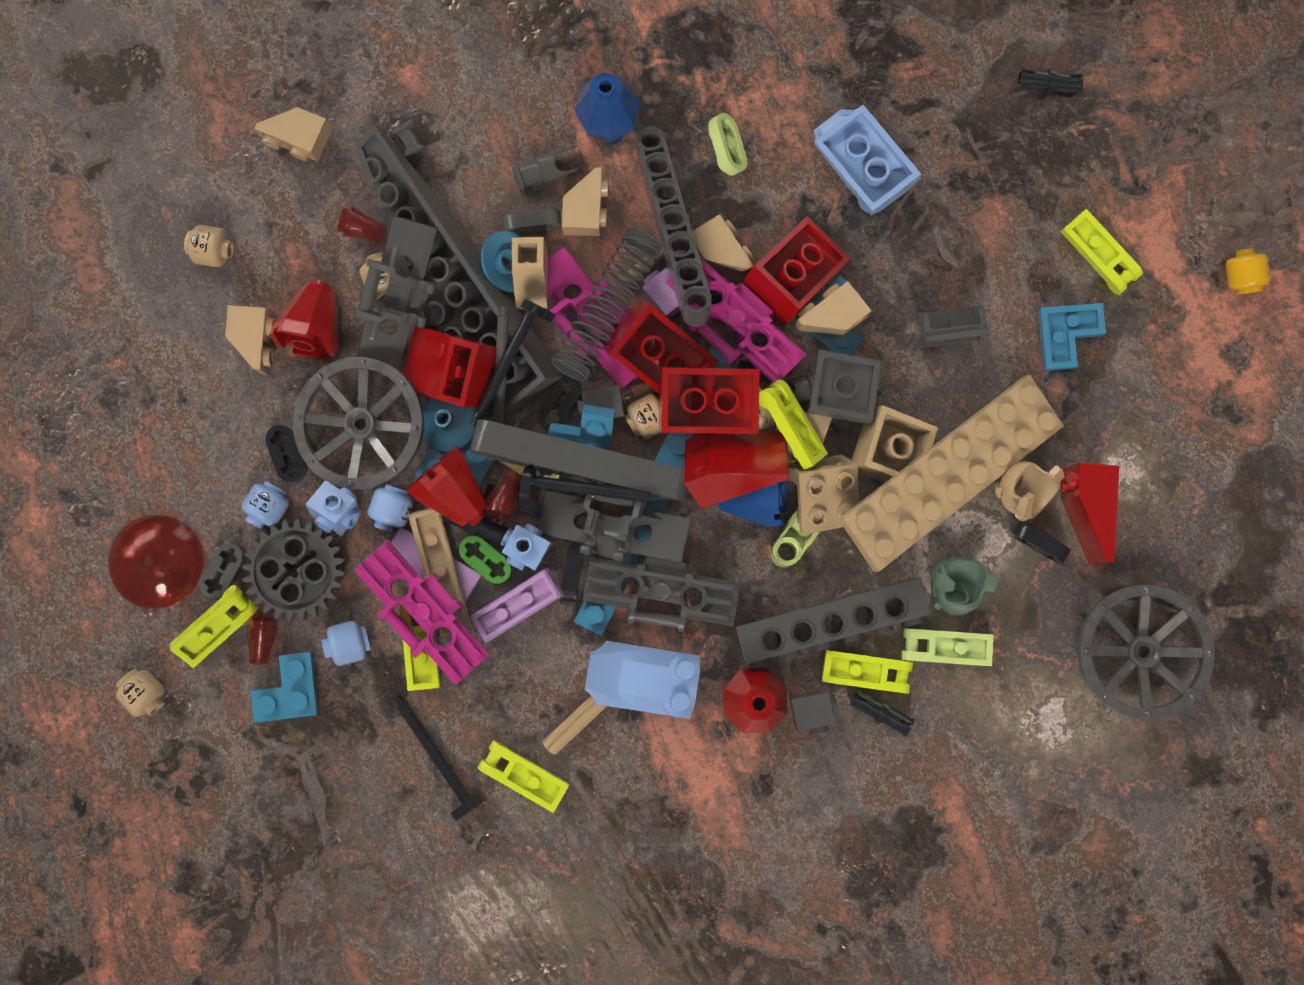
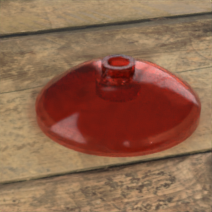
(175, 565)

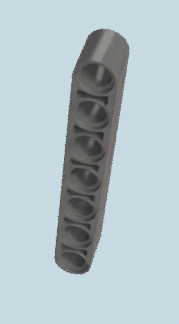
(673, 237)
(577, 460)

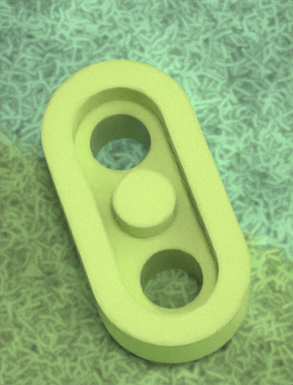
(727, 144)

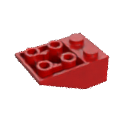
(449, 366)

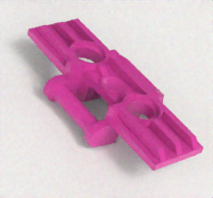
(565, 273)
(746, 316)
(428, 606)

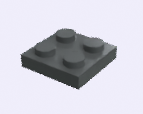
(844, 387)

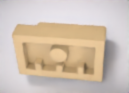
(825, 492)

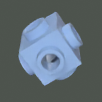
(333, 508)
(537, 548)

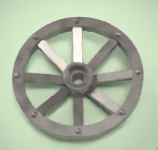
(353, 419)
(1152, 653)

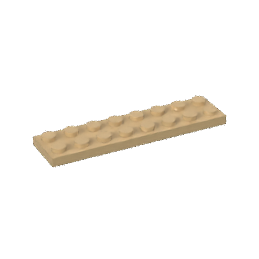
(950, 473)

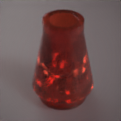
(359, 225)
(504, 496)
(260, 637)

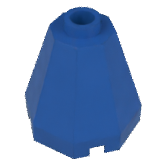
(607, 107)
(760, 505)

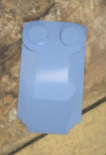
(865, 158)
(643, 679)

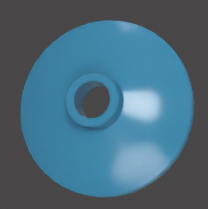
(494, 252)
(452, 433)

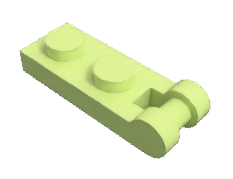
(949, 647)

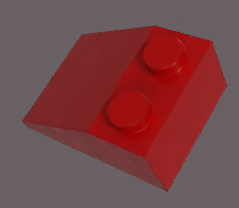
(795, 270)
(652, 341)
(709, 400)
(733, 464)
(1091, 505)

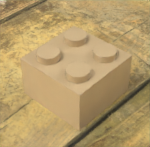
(891, 443)

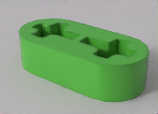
(480, 565)

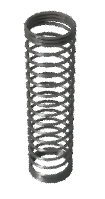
(570, 365)

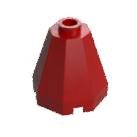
(309, 323)
(451, 489)
(739, 698)

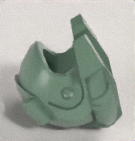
(960, 584)

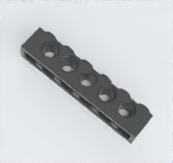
(908, 593)

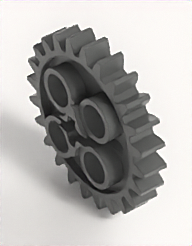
(311, 592)

